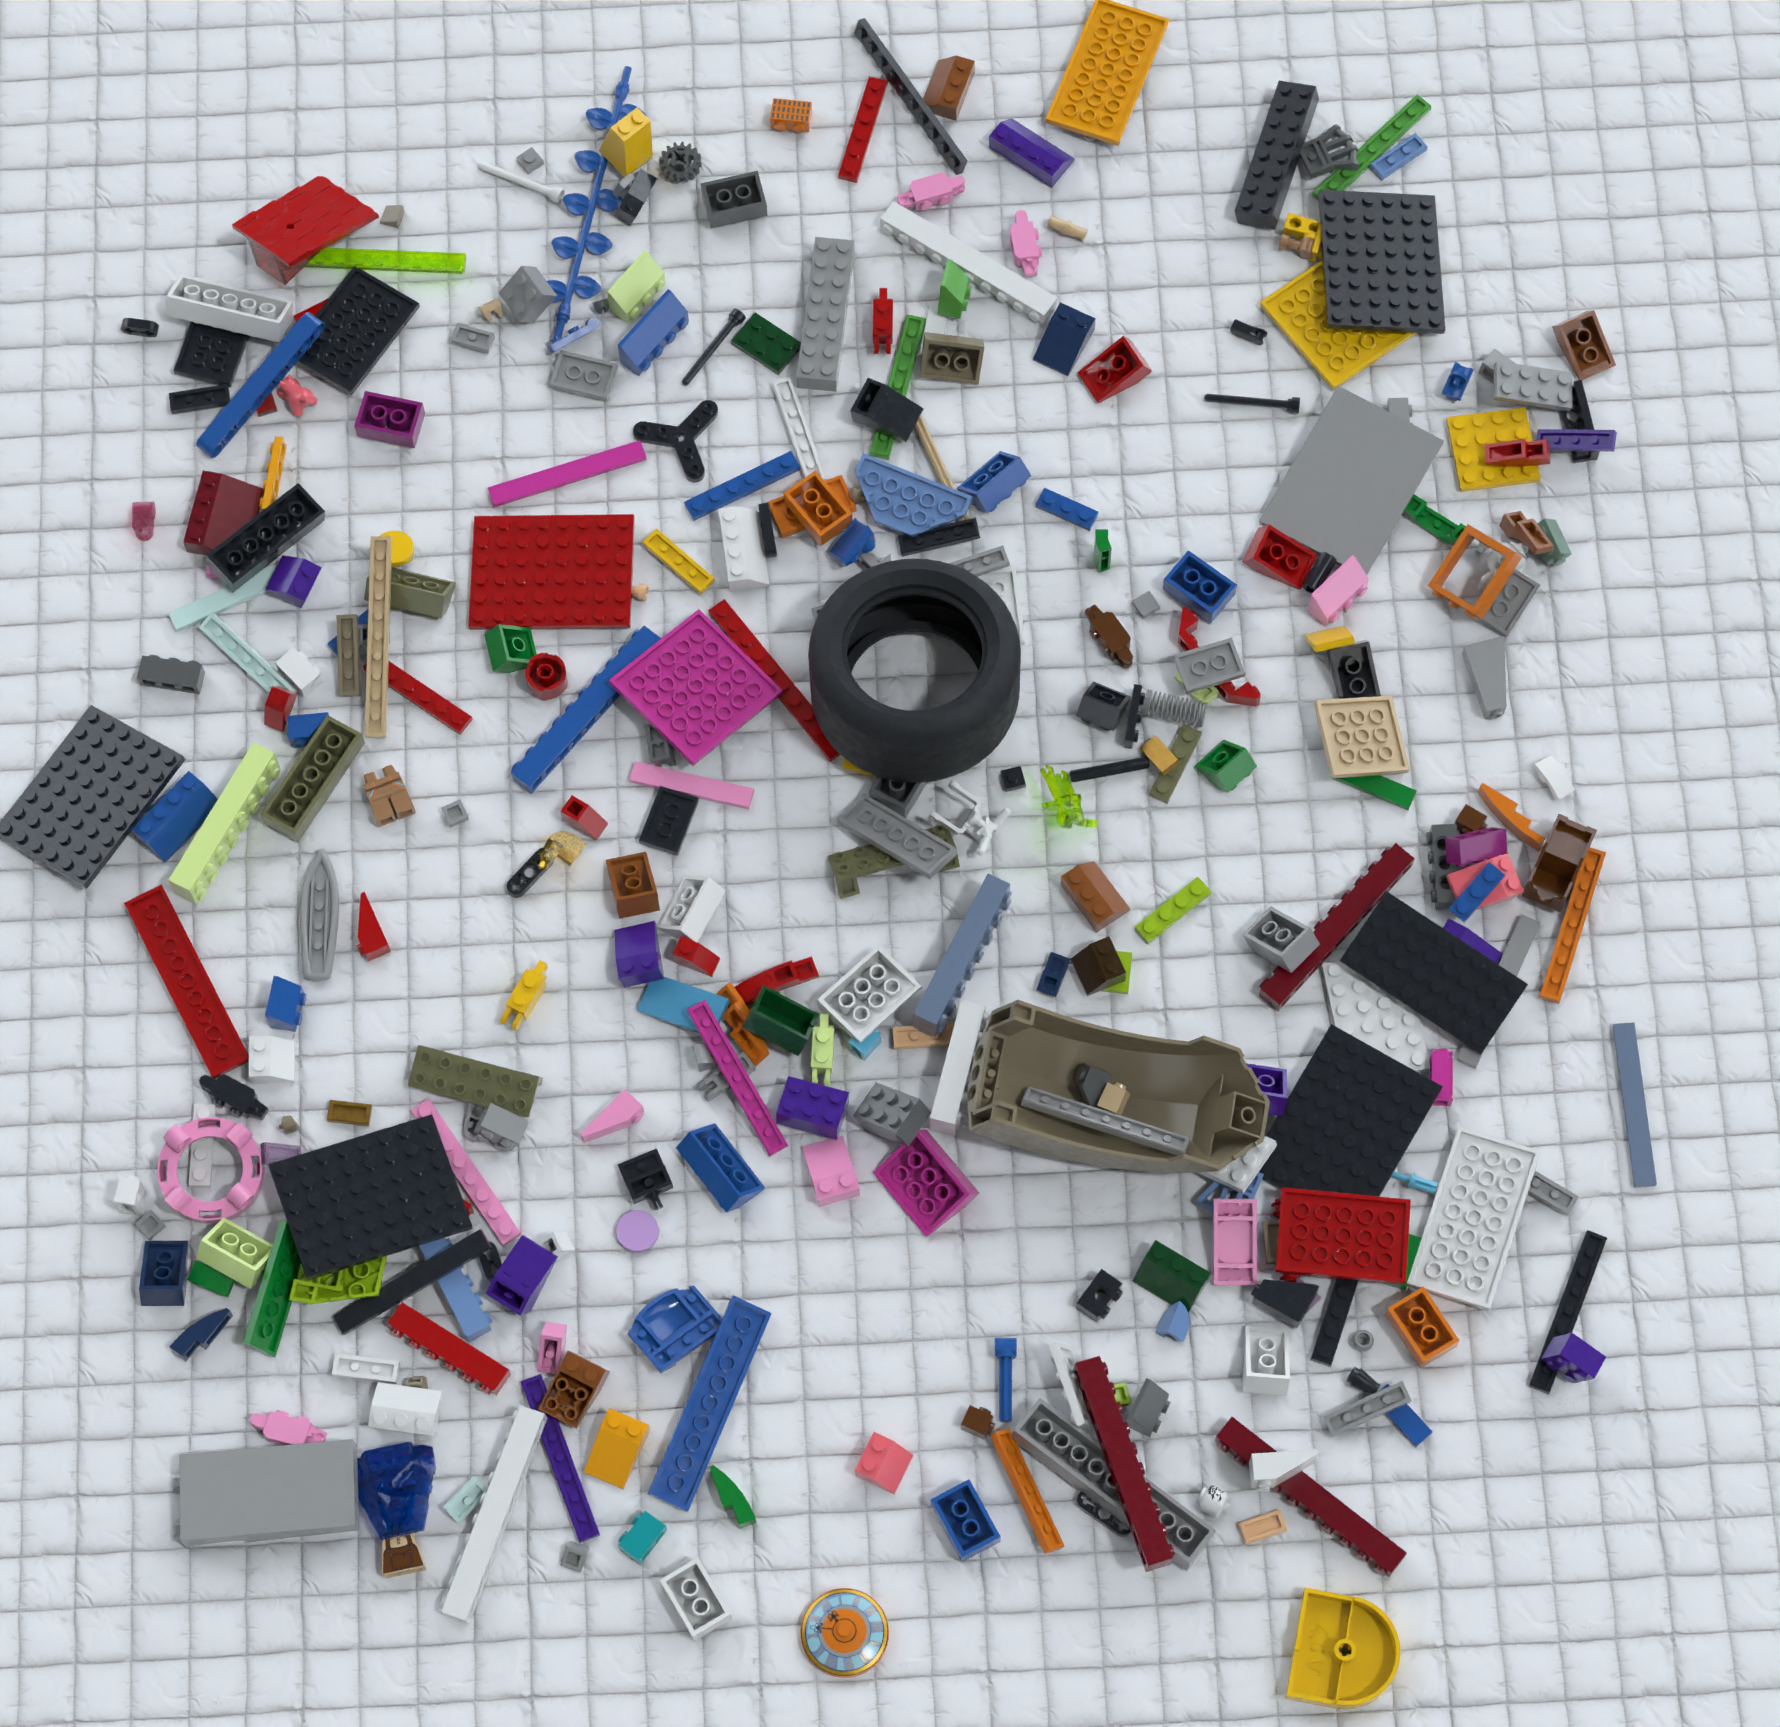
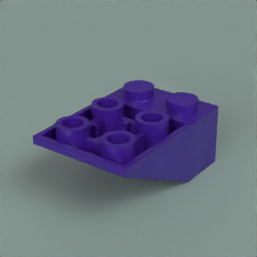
(522, 1276)

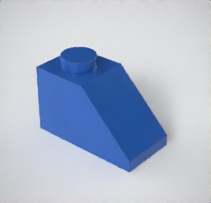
(303, 727)

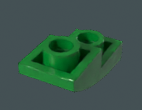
(210, 1278)

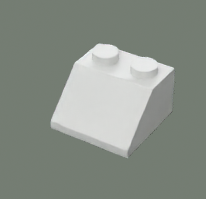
(271, 1060)

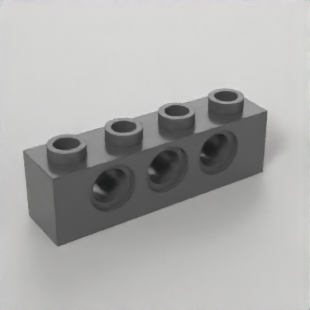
(1436, 836)

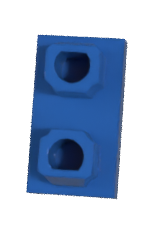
(1457, 382)

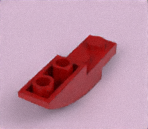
(778, 978)

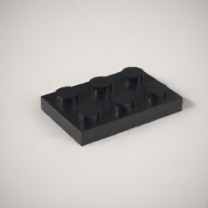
(669, 820)

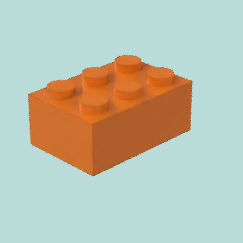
(818, 508)
(1422, 1327)

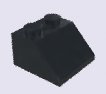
(1102, 706)

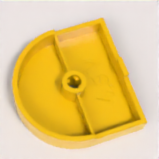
(1319, 1670)

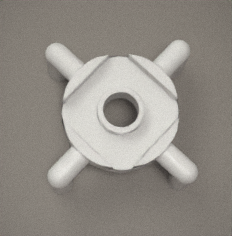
(1493, 562)

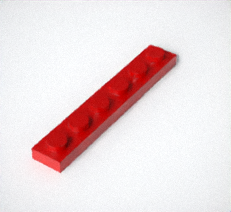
(862, 129)
(427, 699)

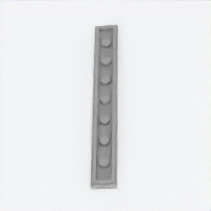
(1512, 962)
(1105, 1121)

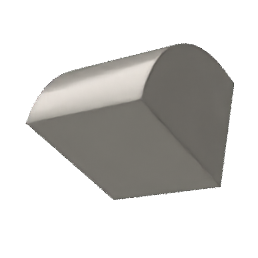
(704, 1058)

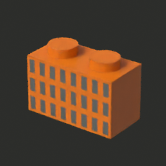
(791, 115)

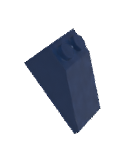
(1064, 339)
(164, 1273)

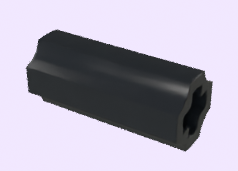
(1319, 572)

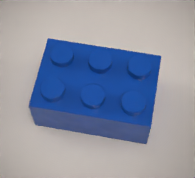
(1199, 586)
(965, 1520)

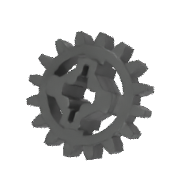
(680, 162)

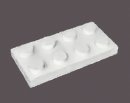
(1064, 1358)

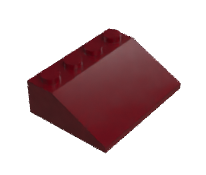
(219, 511)

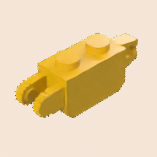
(525, 995)

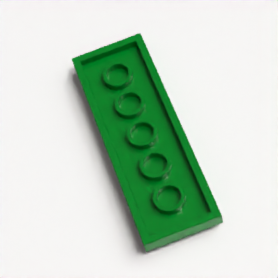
(273, 1297)

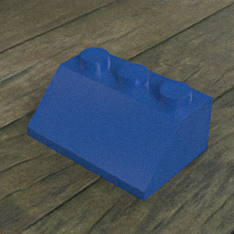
(995, 481)

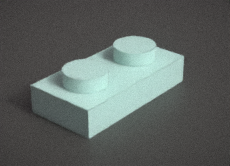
(465, 1500)

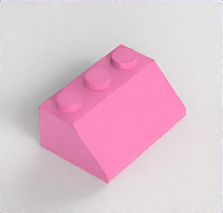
(1338, 592)

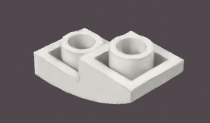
(1554, 776)

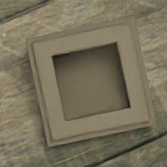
(392, 215)

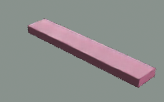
(692, 785)

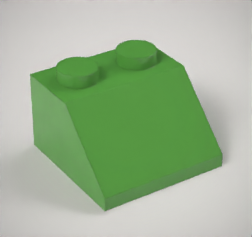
(953, 291)

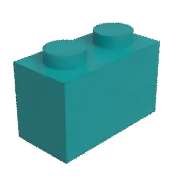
(642, 1537)

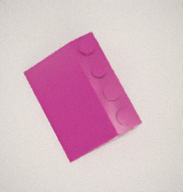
(926, 1182)

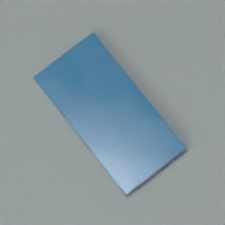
(670, 999)

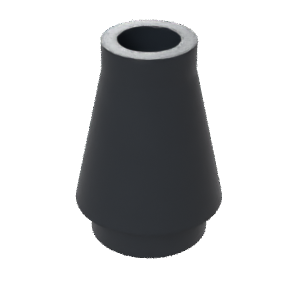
(1361, 1380)

